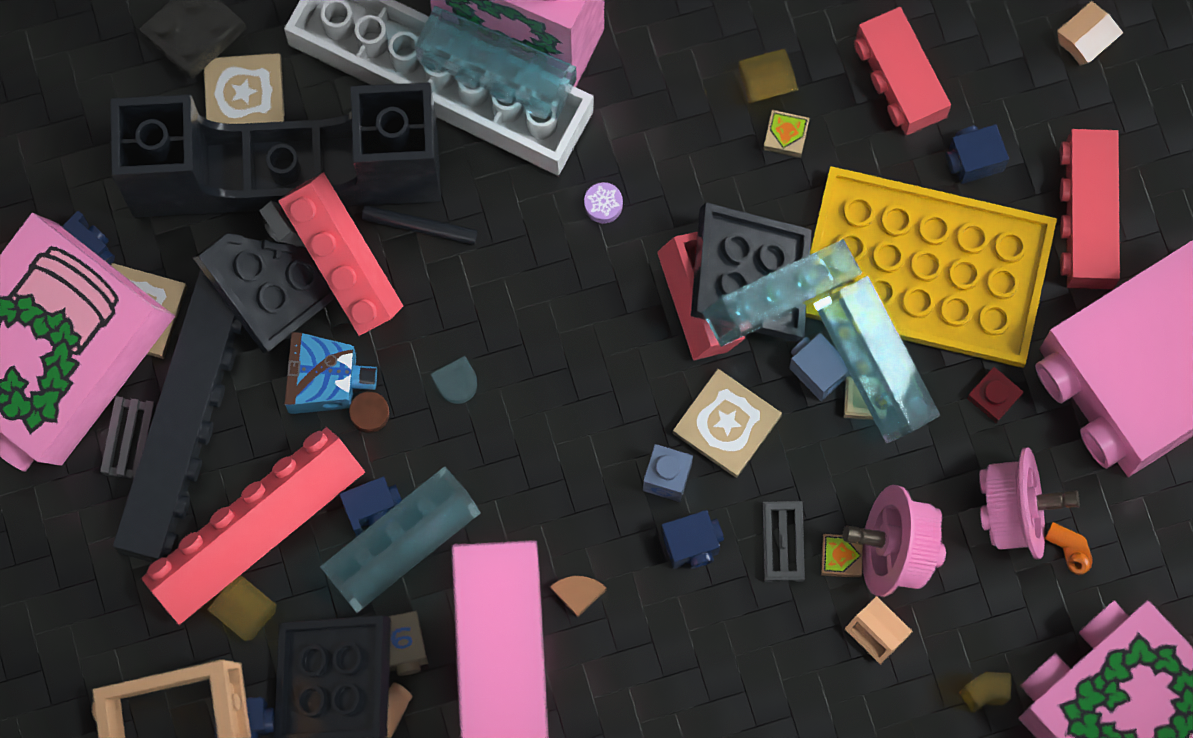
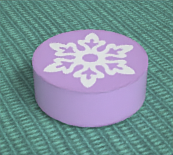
(603, 202)

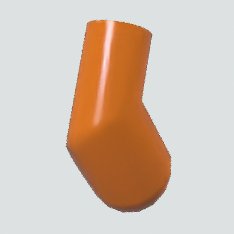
(1074, 547)

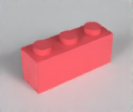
(901, 71)
(678, 266)

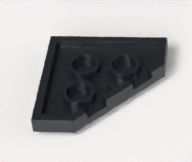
(265, 285)

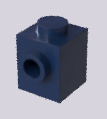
(977, 153)
(692, 540)

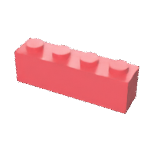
(1092, 209)
(341, 254)

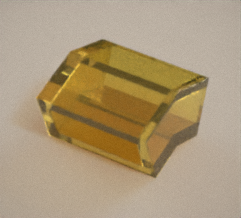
(767, 75)
(243, 608)
(987, 690)

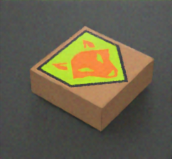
(840, 557)

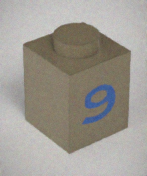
(406, 644)

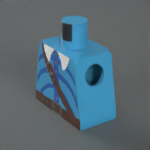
(323, 375)

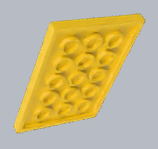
(941, 262)

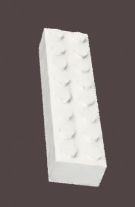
(378, 46)

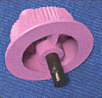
(1017, 504)
(898, 542)

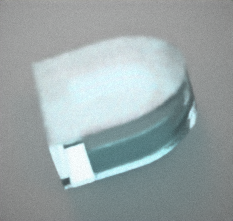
(456, 381)

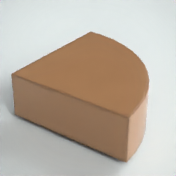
(578, 592)

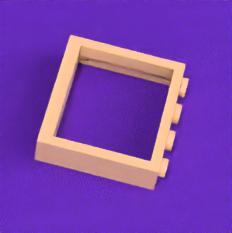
(227, 695)

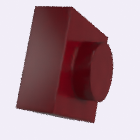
(995, 395)

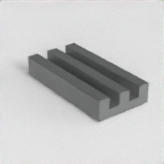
(113, 433)
(783, 575)

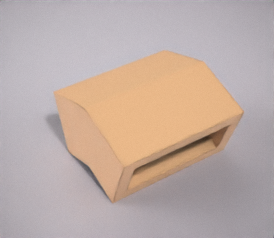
(1088, 33)
(878, 630)

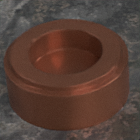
(369, 412)

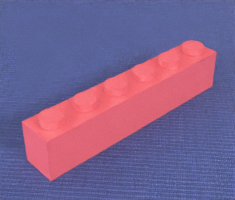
(252, 524)

